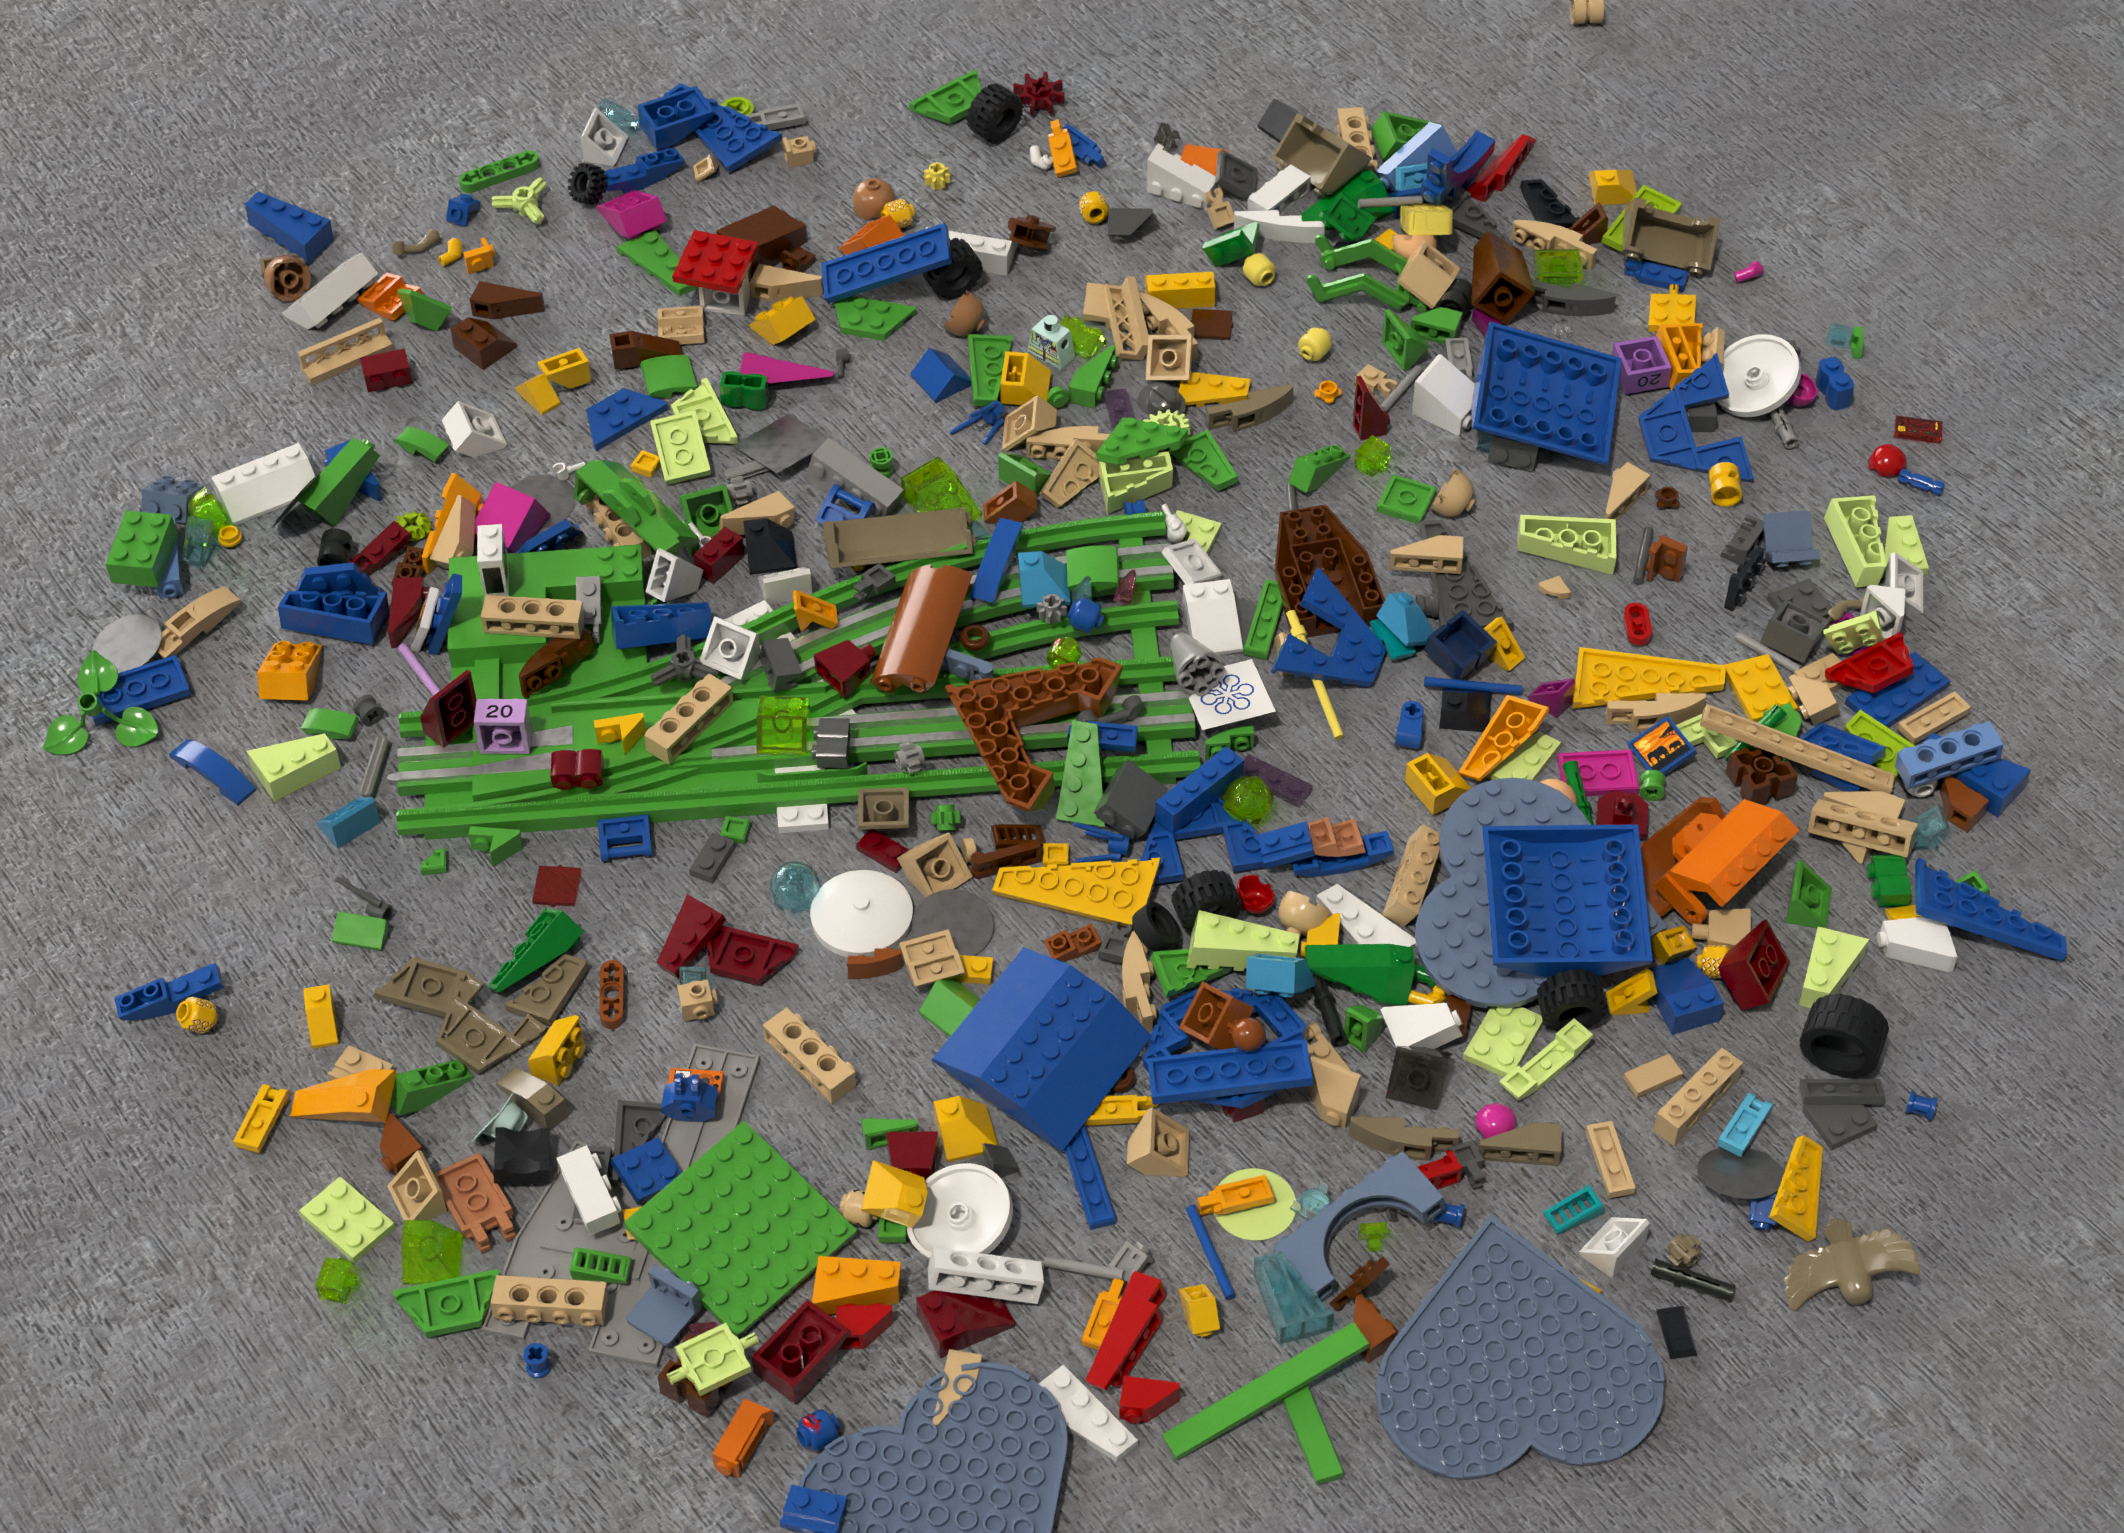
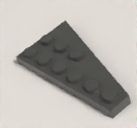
(1463, 590)

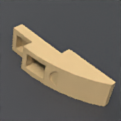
(1549, 236)
(1167, 320)
(1055, 442)
(194, 618)
(1645, 714)
(1136, 982)

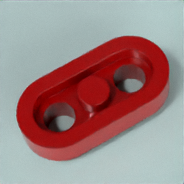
(1639, 628)

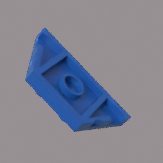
(621, 414)
(552, 538)
(337, 577)

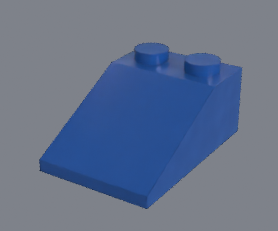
(673, 116)
(1685, 996)

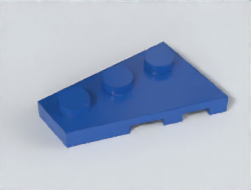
(1845, 743)

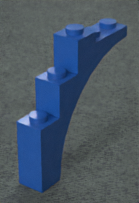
(1448, 174)

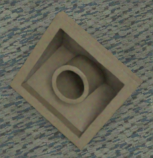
(883, 808)

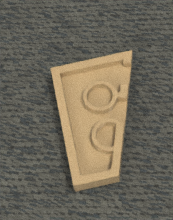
(1071, 475)

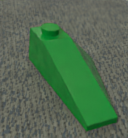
(1362, 186)
(547, 938)
(1373, 969)

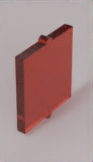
(556, 886)

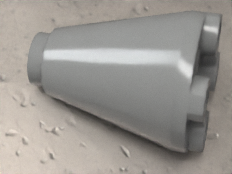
(1195, 665)

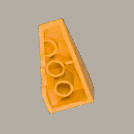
(453, 488)
(1506, 731)
(349, 1098)

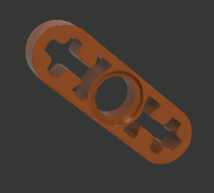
(617, 1002)

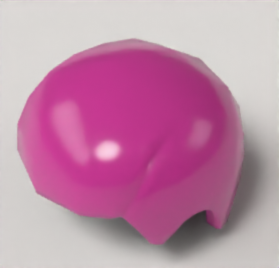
(1804, 393)
(1494, 1120)

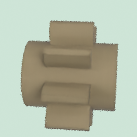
(1684, 1250)

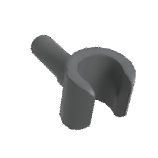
(841, 356)

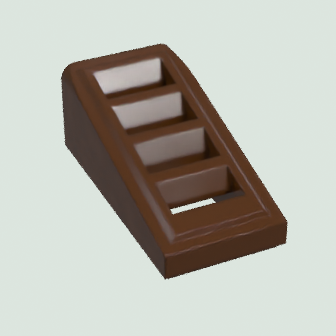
(1002, 831)

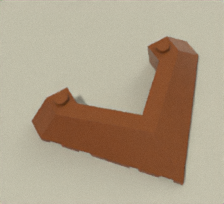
(1001, 704)

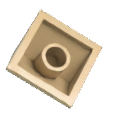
(417, 1190)

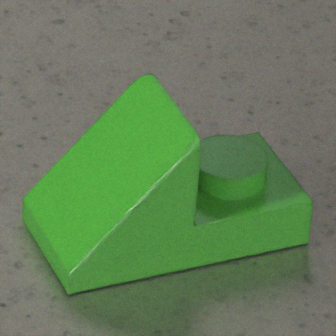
(499, 841)

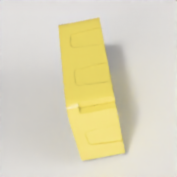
(1426, 219)

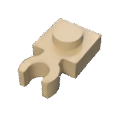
(1219, 212)
(1377, 380)

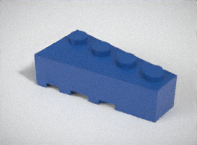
(1996, 780)

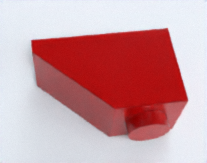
(1146, 1398)

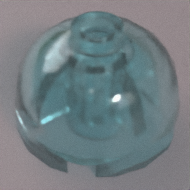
(794, 886)

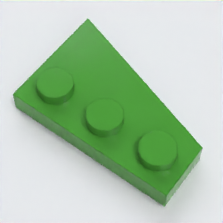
(1206, 460)
(1174, 975)

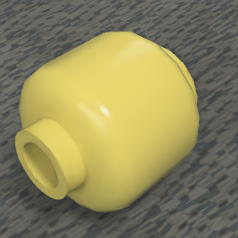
(1259, 269)
(1314, 344)

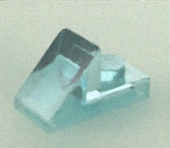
(197, 543)
(1929, 827)

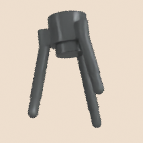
(375, 907)

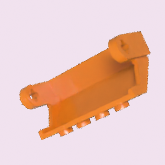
(1722, 855)

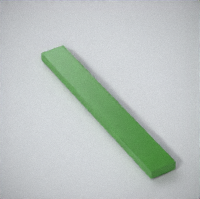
(1265, 1391)

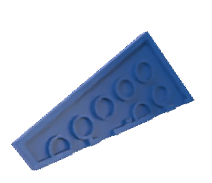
(1979, 913)

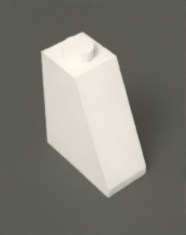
(672, 577)
(1918, 942)
(1422, 1024)

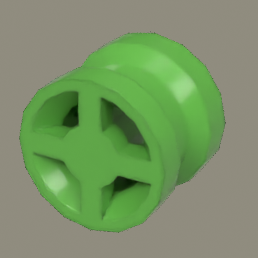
(1652, 785)

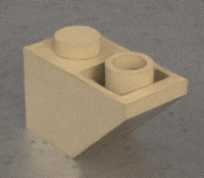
(1815, 698)

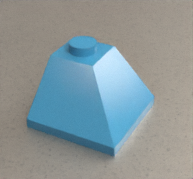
(1040, 577)
(1405, 619)

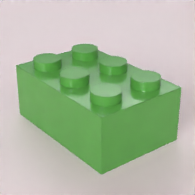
(141, 548)

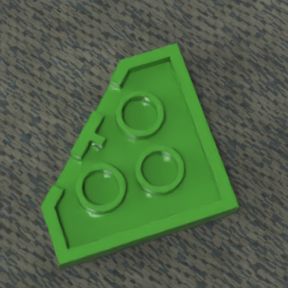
(1139, 439)

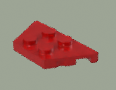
(1874, 666)

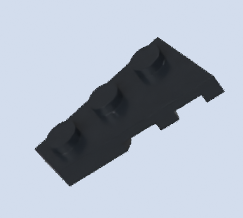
(1545, 204)
(1744, 578)

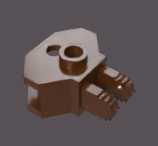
(1030, 232)

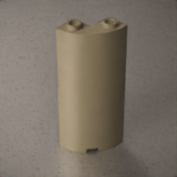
(897, 537)

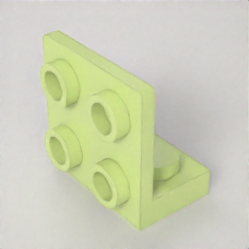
(1855, 633)

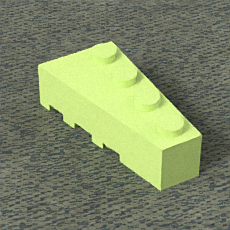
(1857, 537)
(1570, 540)
(1230, 941)

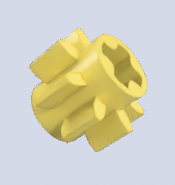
(937, 176)

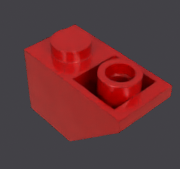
(864, 1323)

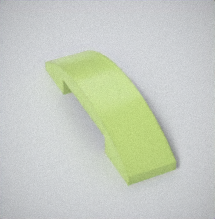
(1548, 1062)

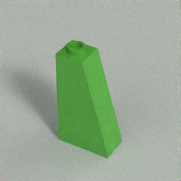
(340, 481)

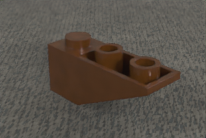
(500, 301)
(633, 347)

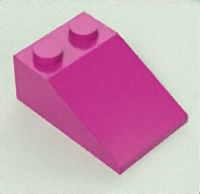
(633, 213)

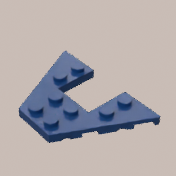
(1668, 429)
(1356, 650)
(1239, 838)

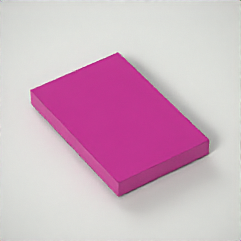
(1603, 771)

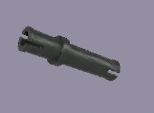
(1324, 1002)
(1692, 1279)

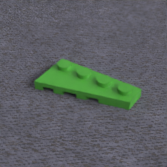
(656, 258)
(986, 366)
(1082, 776)

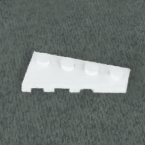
(1362, 922)
(1088, 1416)

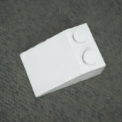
(1213, 615)

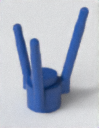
(991, 414)
(1116, 843)

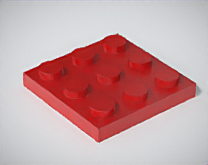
(715, 262)

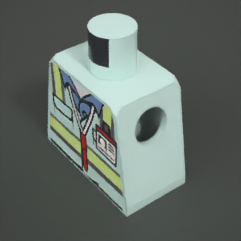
(1051, 343)

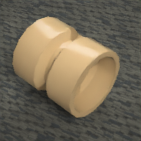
(1587, 10)

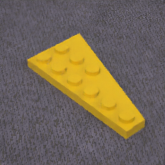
(1636, 677)
(1085, 889)

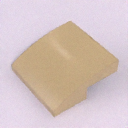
(1095, 305)
(681, 324)
(931, 958)

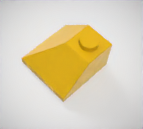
(1612, 186)
(963, 1127)
(894, 1194)

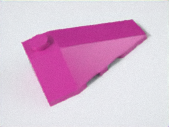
(779, 370)

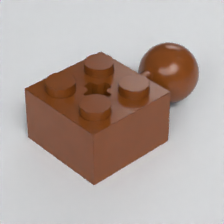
(1222, 1021)

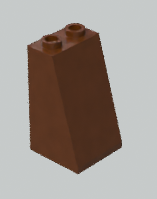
(773, 232)
(1499, 278)

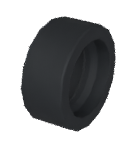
(1156, 927)

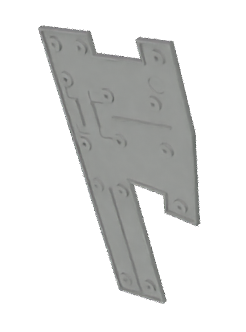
(549, 1245)

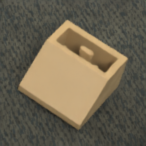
(1428, 274)

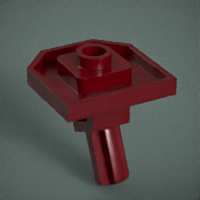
(1623, 809)

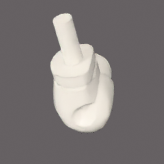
(1175, 526)

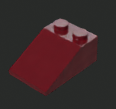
(450, 710)
(1754, 967)
(961, 1319)
(799, 1351)

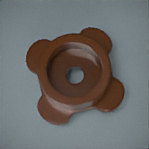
(1667, 498)

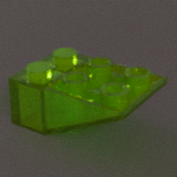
(937, 488)

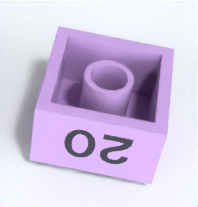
(503, 726)

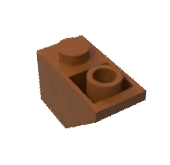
(1962, 804)
(1376, 1329)

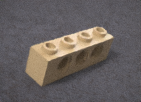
(1352, 128)
(614, 527)
(532, 616)
(688, 718)
(1862, 828)
(1413, 876)
(830, 1084)
(1697, 1096)
(538, 1291)

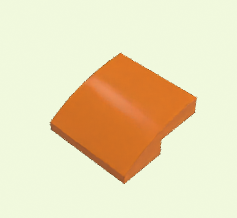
(1201, 156)
(383, 296)

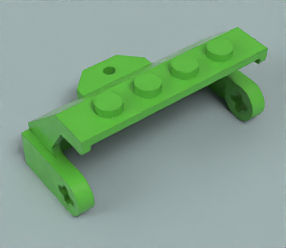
(635, 505)

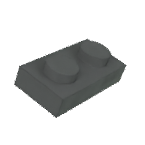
(712, 858)

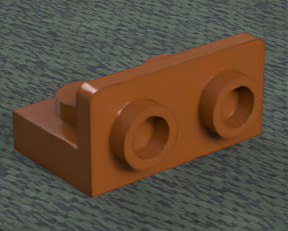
(1666, 559)

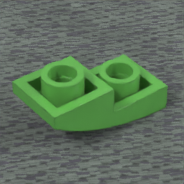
(418, 440)
(332, 722)
(1235, 739)

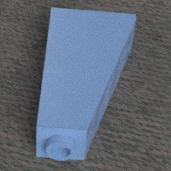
(1416, 152)
(172, 579)

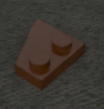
(1361, 1279)

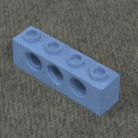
(1915, 772)

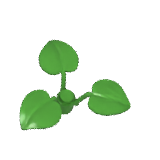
(96, 676)

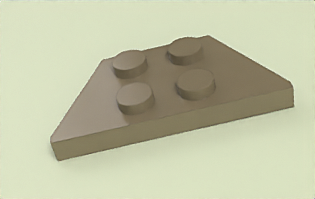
(422, 987)

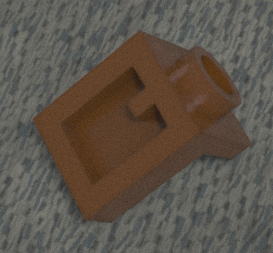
(797, 260)

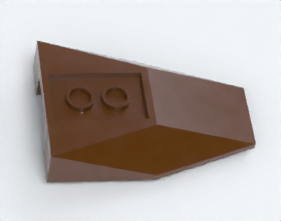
(1319, 539)

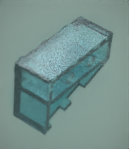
(1289, 1301)

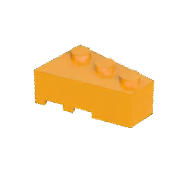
(1682, 349)
(855, 1282)

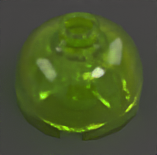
(207, 507)
(1248, 799)

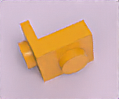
(479, 258)

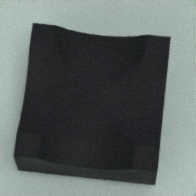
(521, 1156)

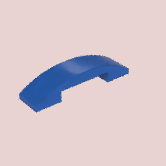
(215, 769)
(1376, 846)

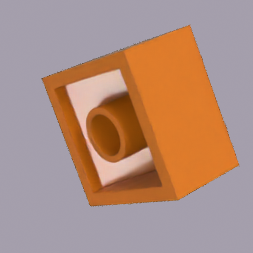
(872, 234)

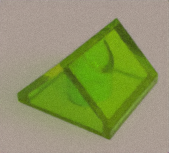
(1558, 266)

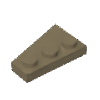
(551, 991)

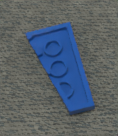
(444, 613)

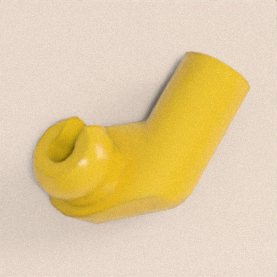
(454, 252)

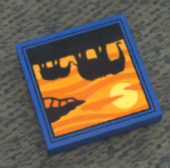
(1662, 747)

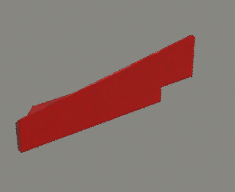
(1502, 169)
(1129, 1331)

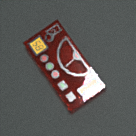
(1918, 429)

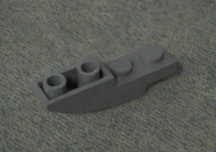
(1576, 301)

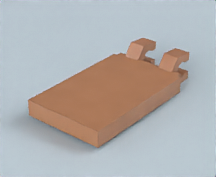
(475, 1200)

